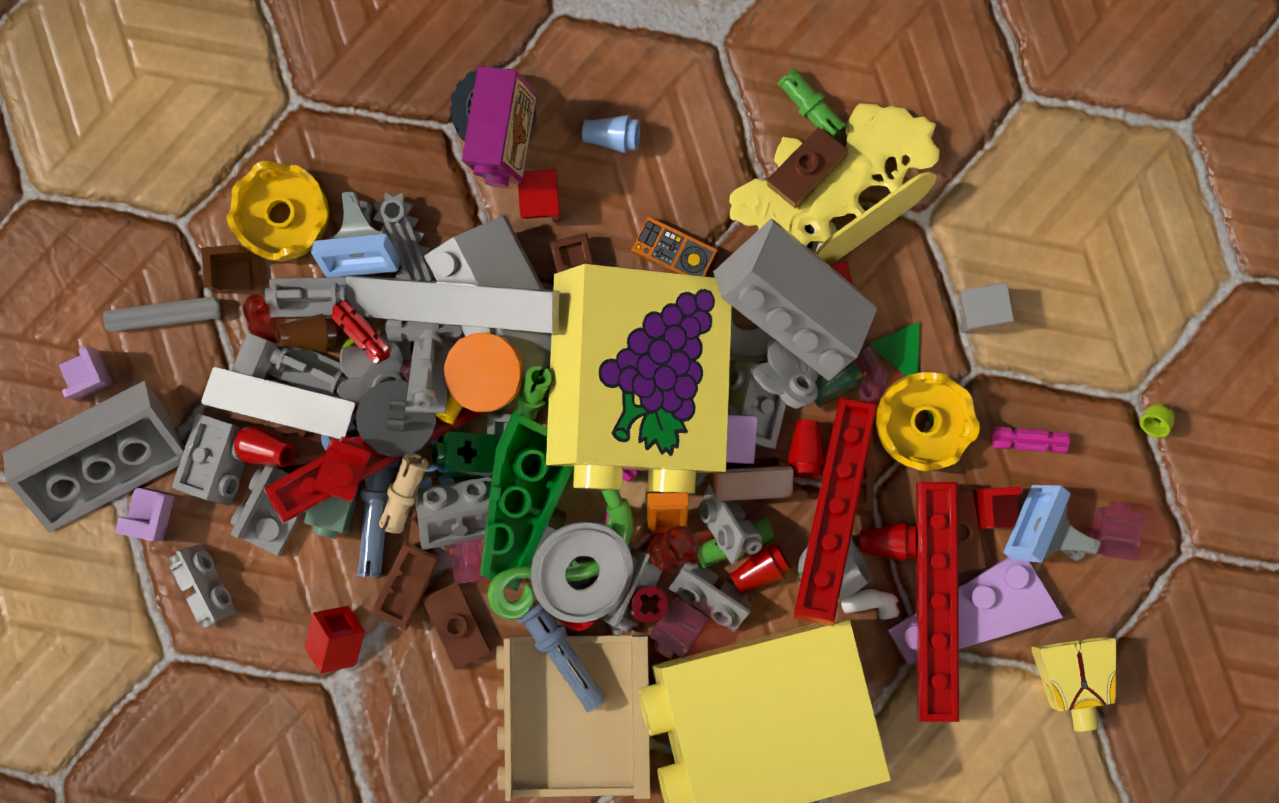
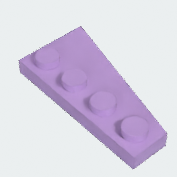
(990, 606)

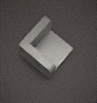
(985, 307)

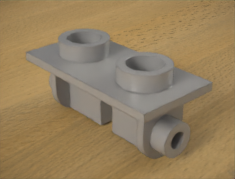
(304, 296)
(307, 370)
(427, 382)
(722, 520)
(196, 569)
(644, 575)
(724, 605)

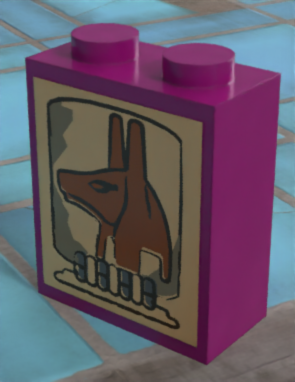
(499, 126)

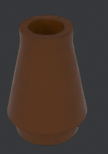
(308, 333)

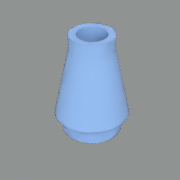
(614, 133)

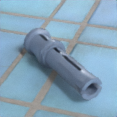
(372, 534)
(555, 635)

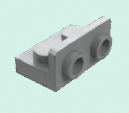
(749, 398)
(209, 462)
(453, 512)
(258, 520)

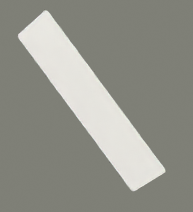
(278, 403)

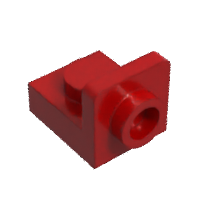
(341, 469)

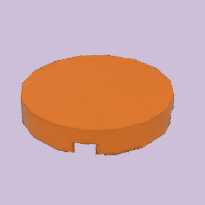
(483, 372)

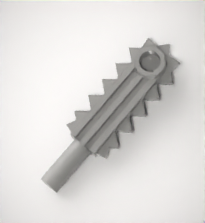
(406, 241)

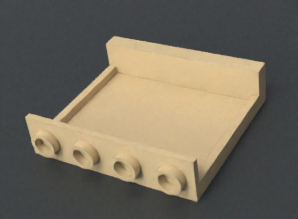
(551, 738)

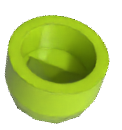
(1153, 427)

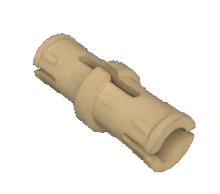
(403, 493)

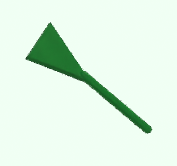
(902, 352)

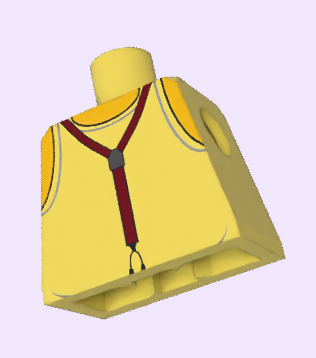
(1078, 677)

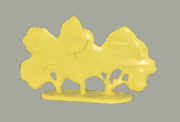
(871, 139)

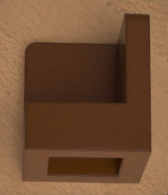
(227, 268)

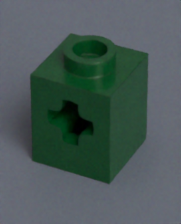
(478, 449)

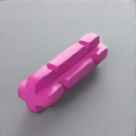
(1030, 439)

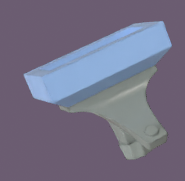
(357, 246)
(1046, 529)

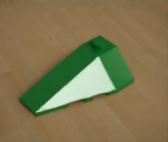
(520, 497)

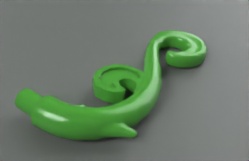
(619, 520)

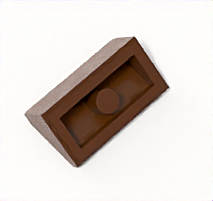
(753, 481)

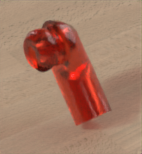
(258, 318)

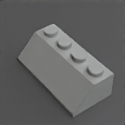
(493, 258)
(797, 299)
(94, 457)

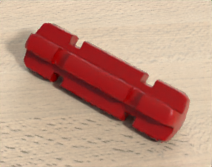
(361, 332)

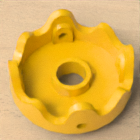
(259, 192)
(953, 424)

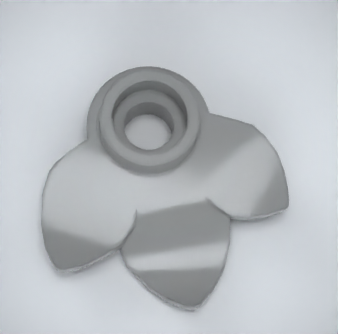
(364, 374)
(786, 376)

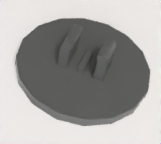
(387, 425)

